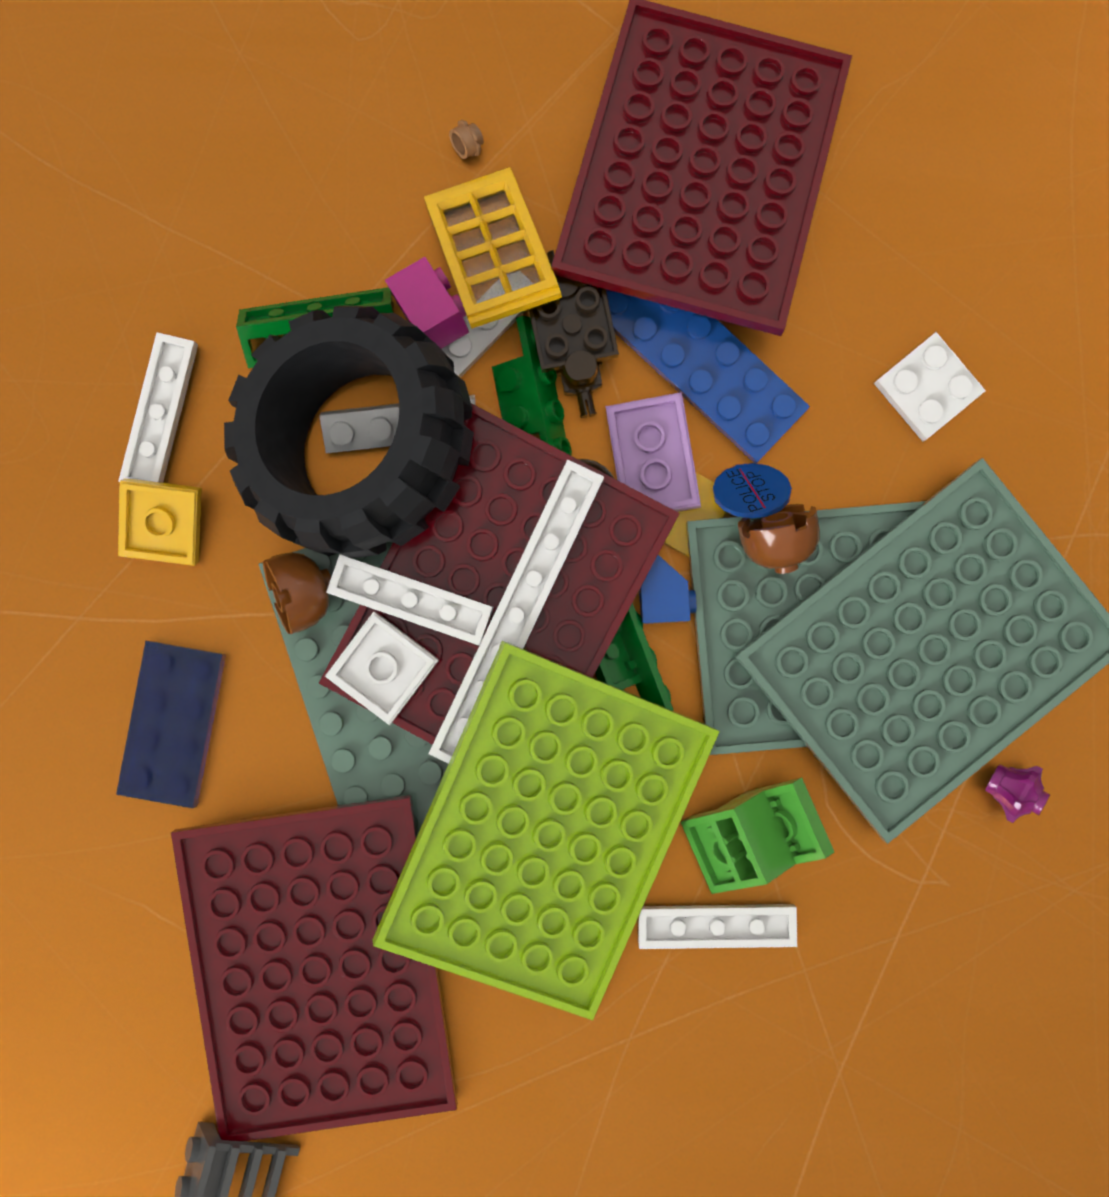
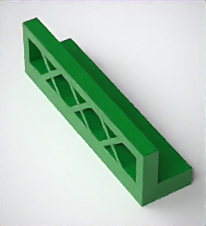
(275, 318)

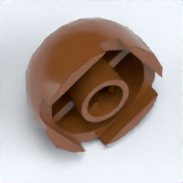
(781, 538)
(298, 590)

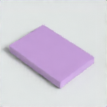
(655, 450)

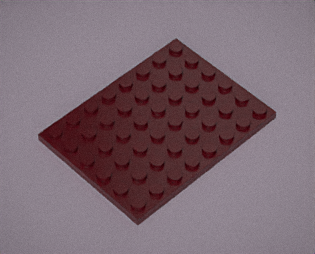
(703, 166)
(480, 542)
(290, 992)

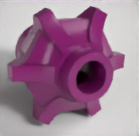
(1018, 791)

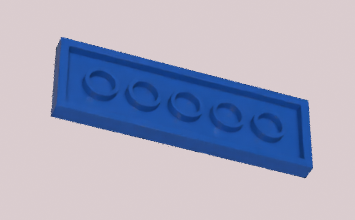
(710, 370)

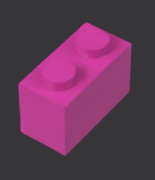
(427, 304)

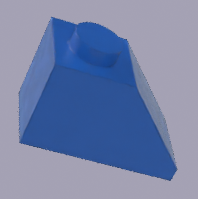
(665, 595)

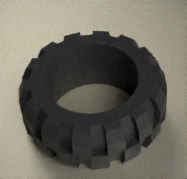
(288, 389)

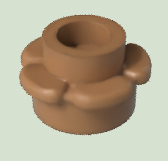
(466, 139)

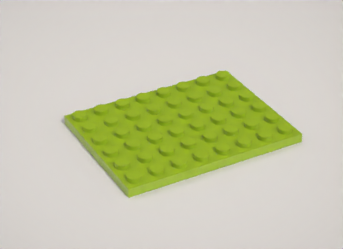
(545, 833)

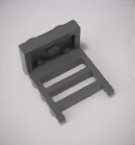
(214, 1160)

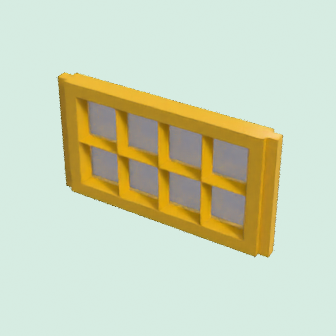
(492, 248)

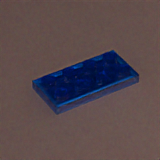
(171, 724)

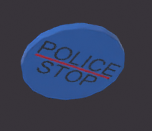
(752, 490)

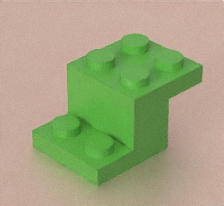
(757, 836)

